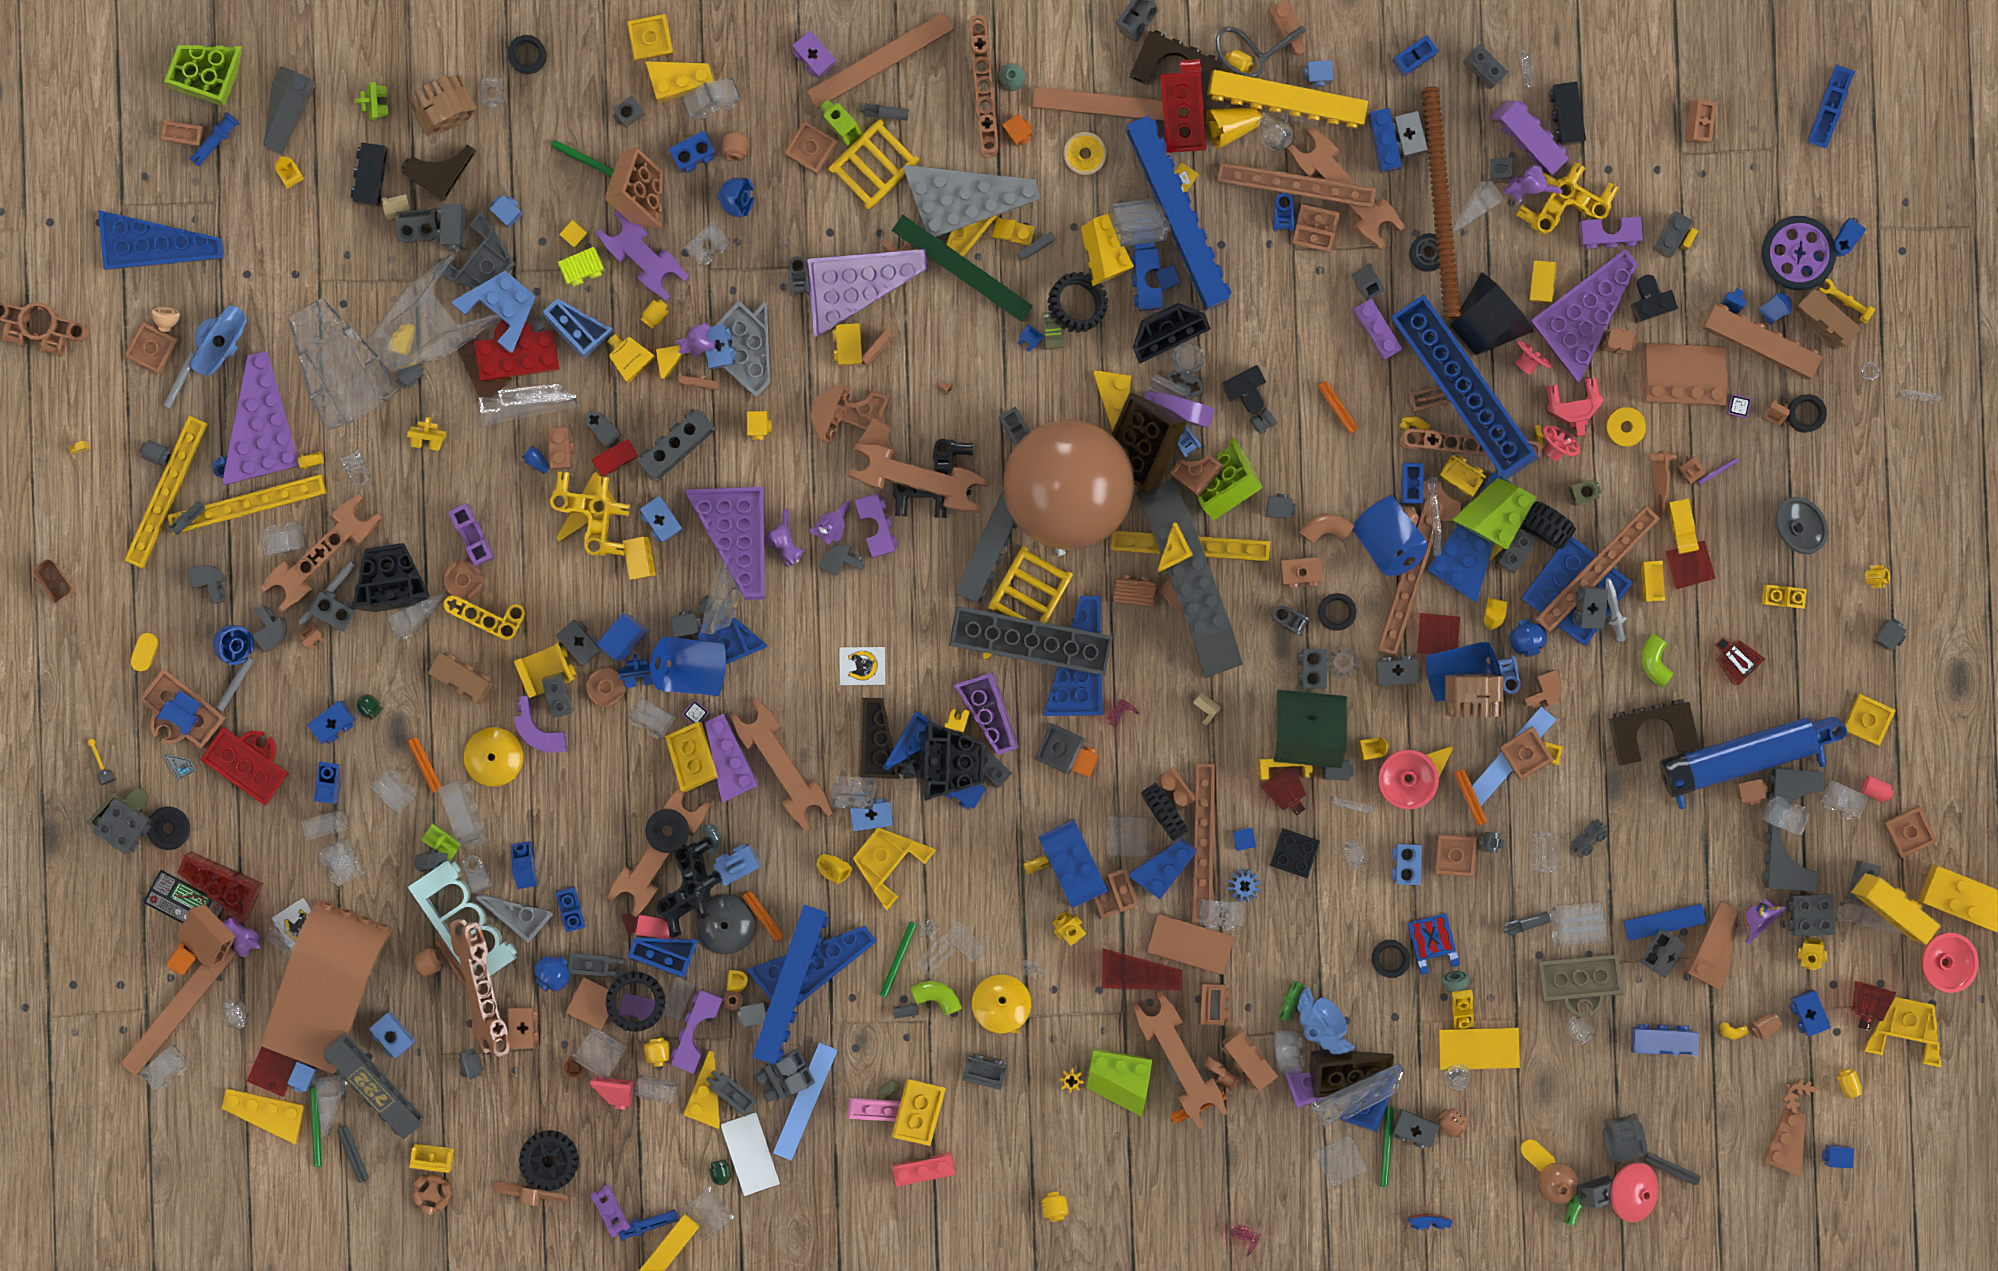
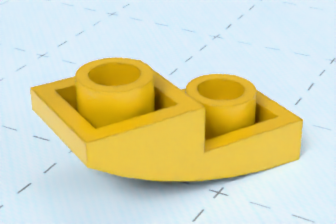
(1784, 596)
(1462, 1009)

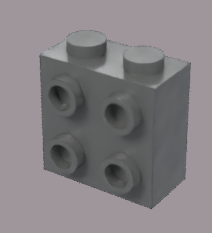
(452, 227)
(122, 826)
(1811, 914)

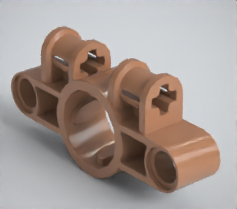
(58, 334)

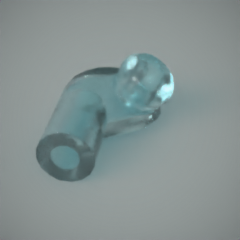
(712, 831)

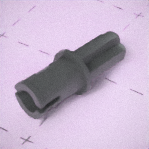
(187, 518)

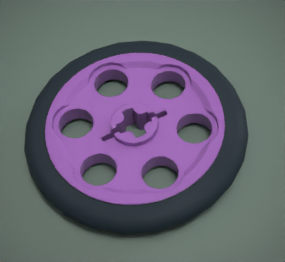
(1823, 243)

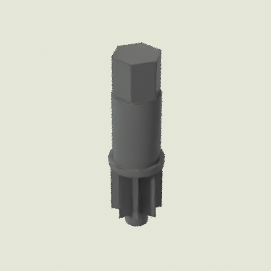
(878, 111)
(1527, 923)

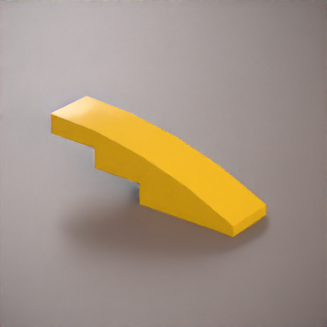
(671, 1245)

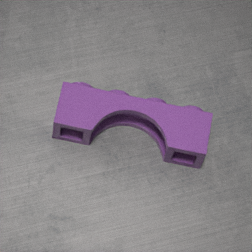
(688, 1055)

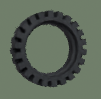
(1061, 316)
(615, 1015)

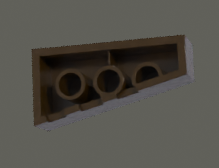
(874, 741)

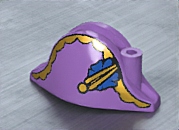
(1759, 917)

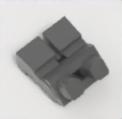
(784, 1077)

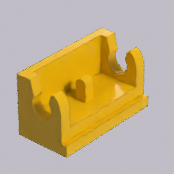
(1543, 282)
(639, 558)
(1652, 581)
(955, 723)
(432, 1158)

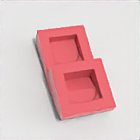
(652, 927)

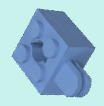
(738, 864)

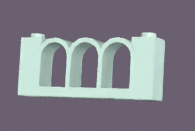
(438, 879)

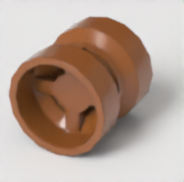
(573, 1068)

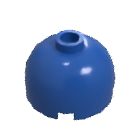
(735, 196)
(233, 644)

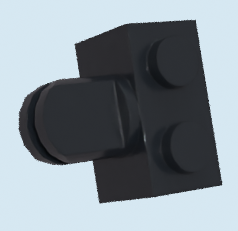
(1652, 301)
(1245, 386)

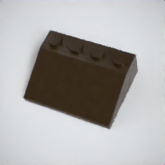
(1148, 438)

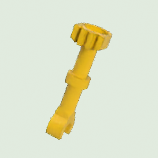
(1848, 301)

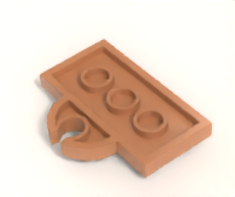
(166, 688)

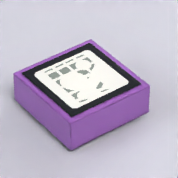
(1739, 406)
(695, 712)

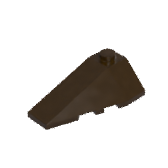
(1337, 1071)

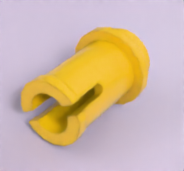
(310, 460)
(1036, 864)

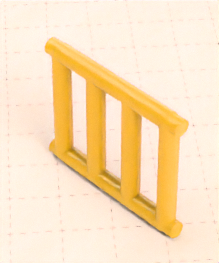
(850, 154)
(1014, 570)

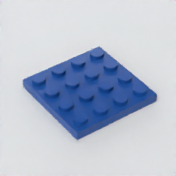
(1558, 573)

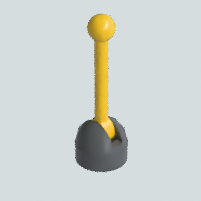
(105, 776)

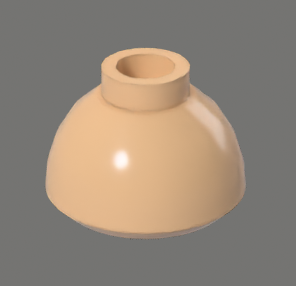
(165, 318)

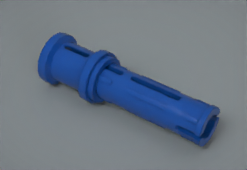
(220, 132)
(638, 1227)

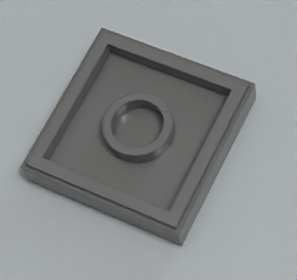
(1059, 748)

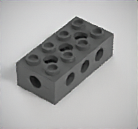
(688, 443)

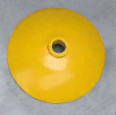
(507, 754)
(996, 1016)

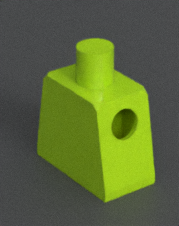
(841, 122)

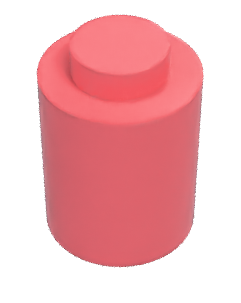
(1877, 789)

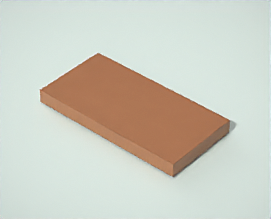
(1190, 944)

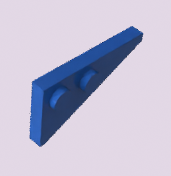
(909, 741)
(1370, 1117)

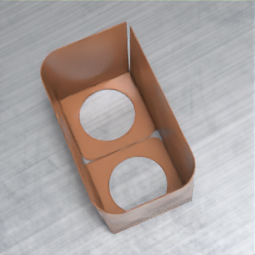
(44, 582)

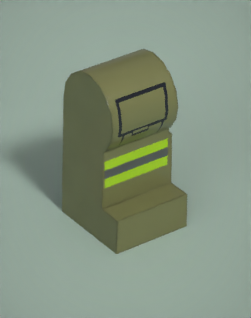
(1053, 333)

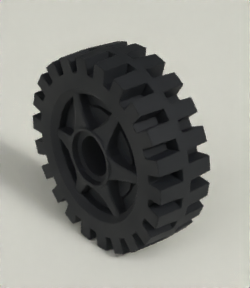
(1164, 811)
(537, 1171)

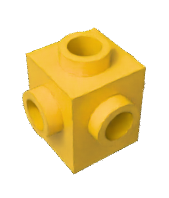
(1068, 927)
(1812, 953)

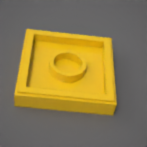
(650, 37)
(1869, 719)

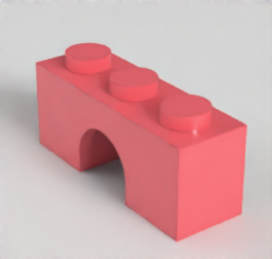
(924, 1170)

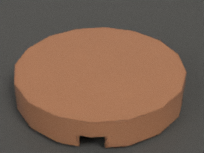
(463, 579)
(605, 687)

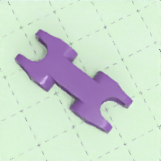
(654, 267)

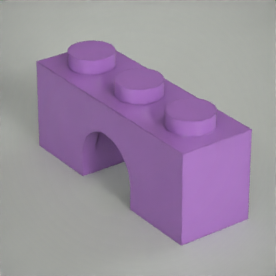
(1628, 233)
(1377, 328)
(472, 534)
(882, 542)

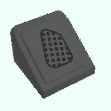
(1501, 168)

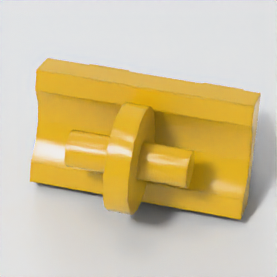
(426, 431)

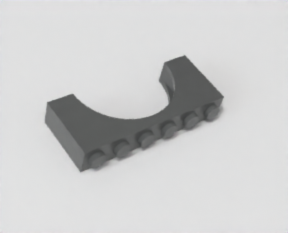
(1780, 868)

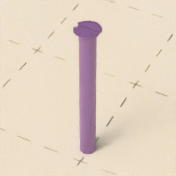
(1717, 471)

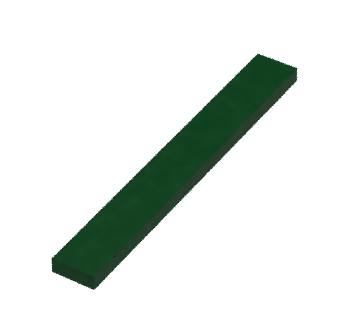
(962, 268)

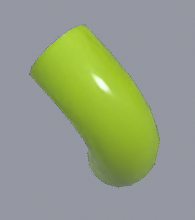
(1652, 661)
(936, 992)

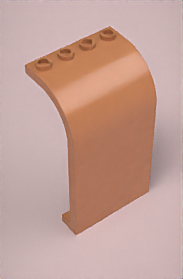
(323, 983)

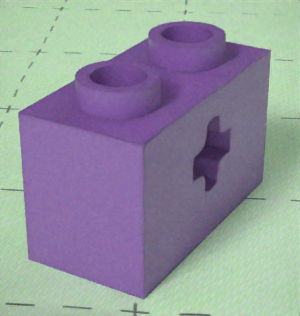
(810, 43)

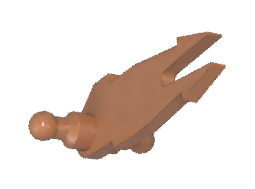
(1661, 477)

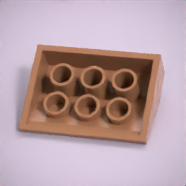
(1684, 375)

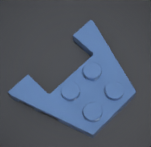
(503, 297)

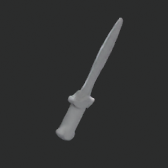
(1616, 618)

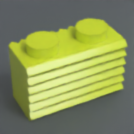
(581, 266)

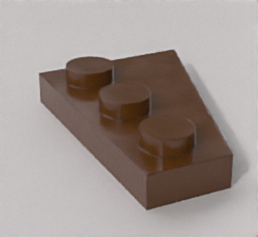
(483, 388)

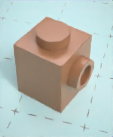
(1751, 791)

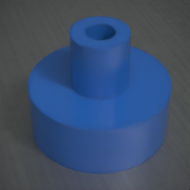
(219, 466)

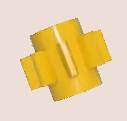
(1877, 576)
(1067, 1076)

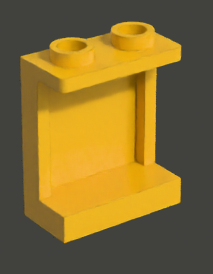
(1265, 763)

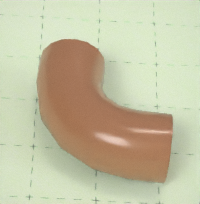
(1325, 524)

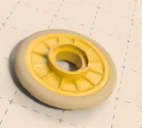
(1080, 165)

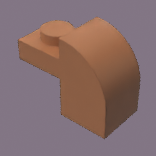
(1550, 690)

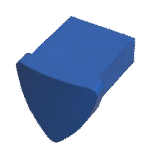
(1776, 307)

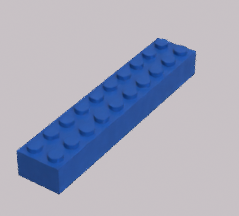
(1183, 222)
(1464, 387)

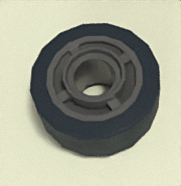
(1417, 255)

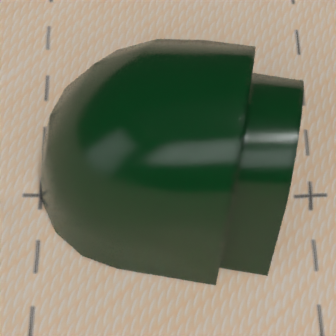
(369, 706)
(720, 1172)

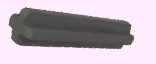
(353, 1154)
(1672, 1169)

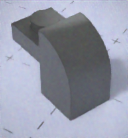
(835, 558)
(208, 576)
(274, 631)

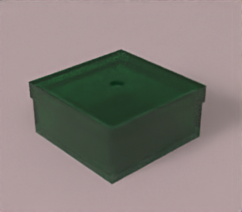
(1310, 728)

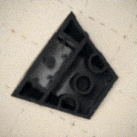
(1489, 317)
(388, 580)
(949, 761)

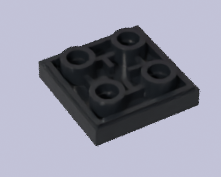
(1294, 853)

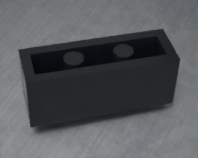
(1567, 113)
(369, 174)

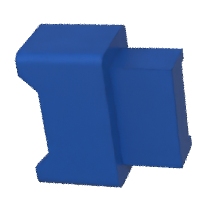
(181, 712)

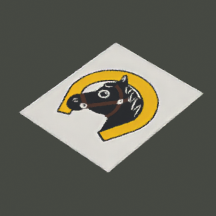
(862, 665)
(293, 917)

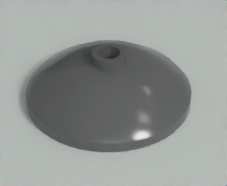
(1801, 525)
(740, 925)

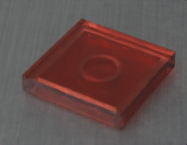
(1690, 567)
(1437, 633)
(272, 1071)

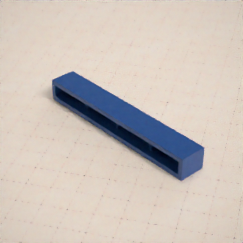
(789, 985)

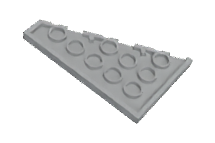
(960, 198)

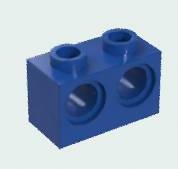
(1415, 56)
(690, 147)

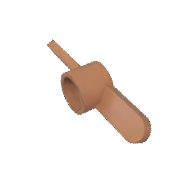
(527, 1194)

